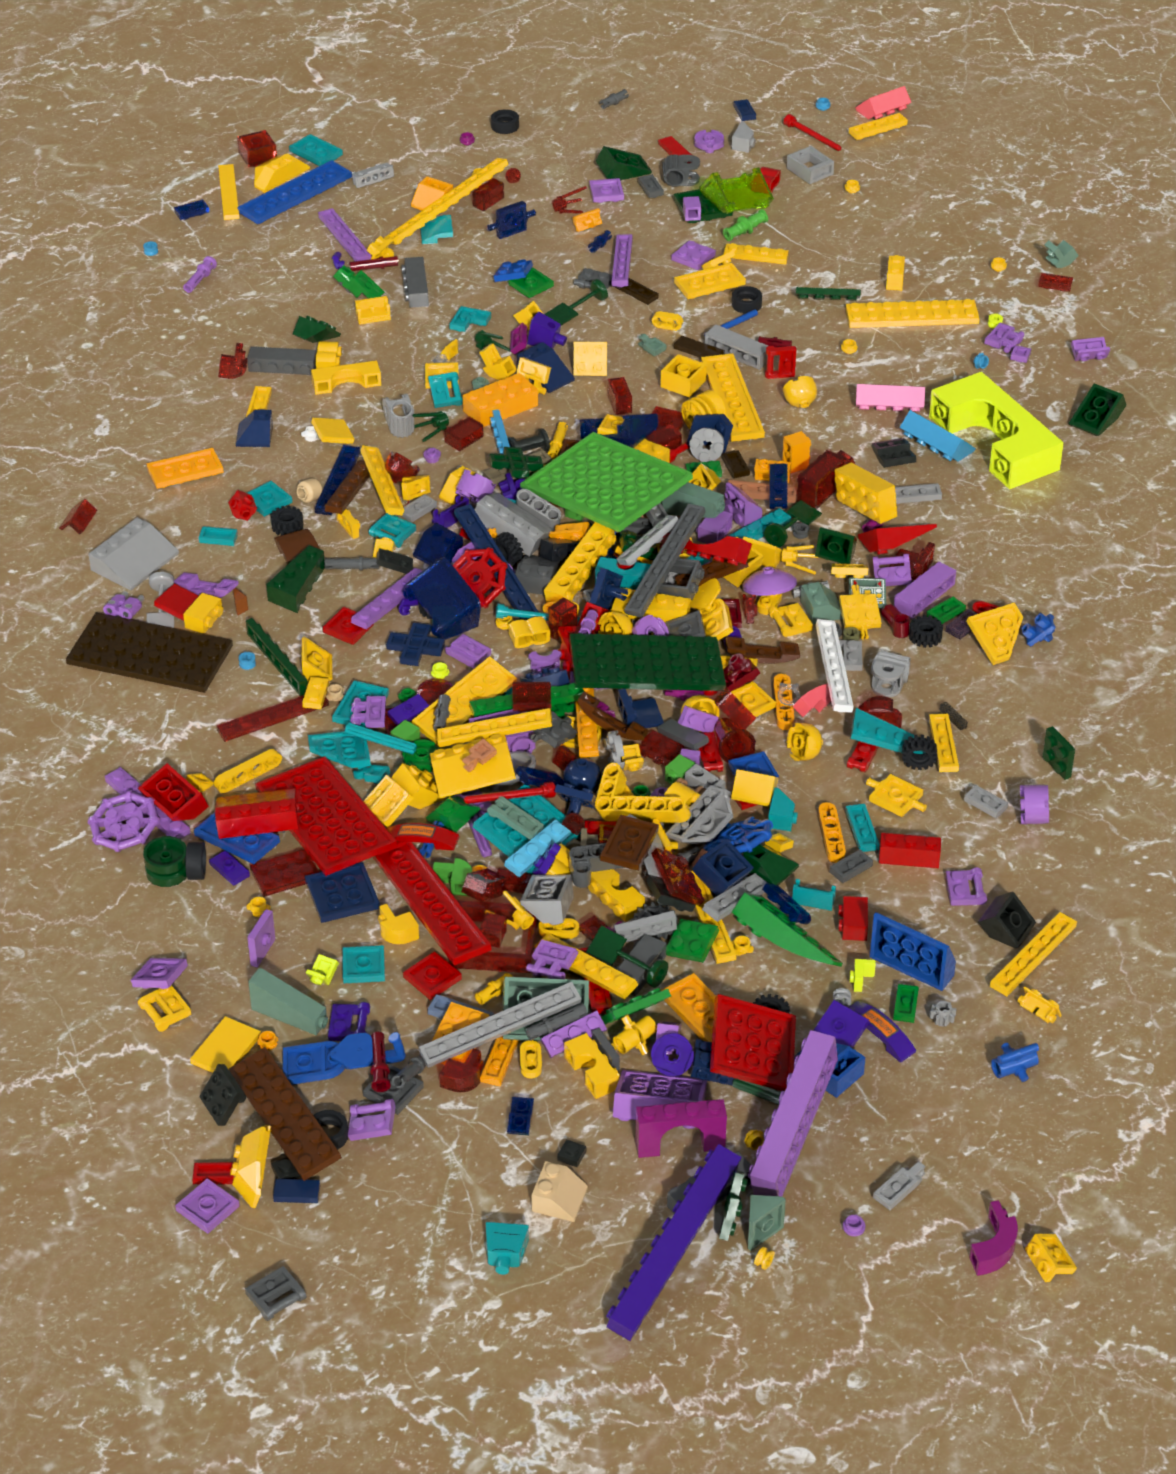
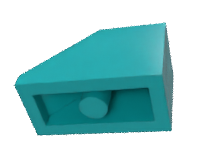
(782, 811)

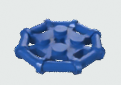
(744, 834)

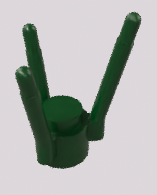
(483, 339)
(439, 420)

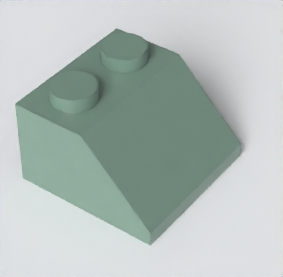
(820, 602)

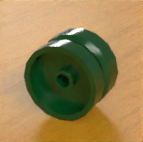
(165, 861)

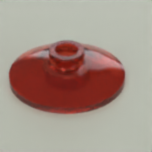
(433, 688)

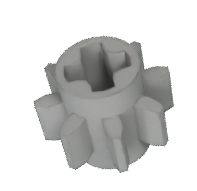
(943, 1013)

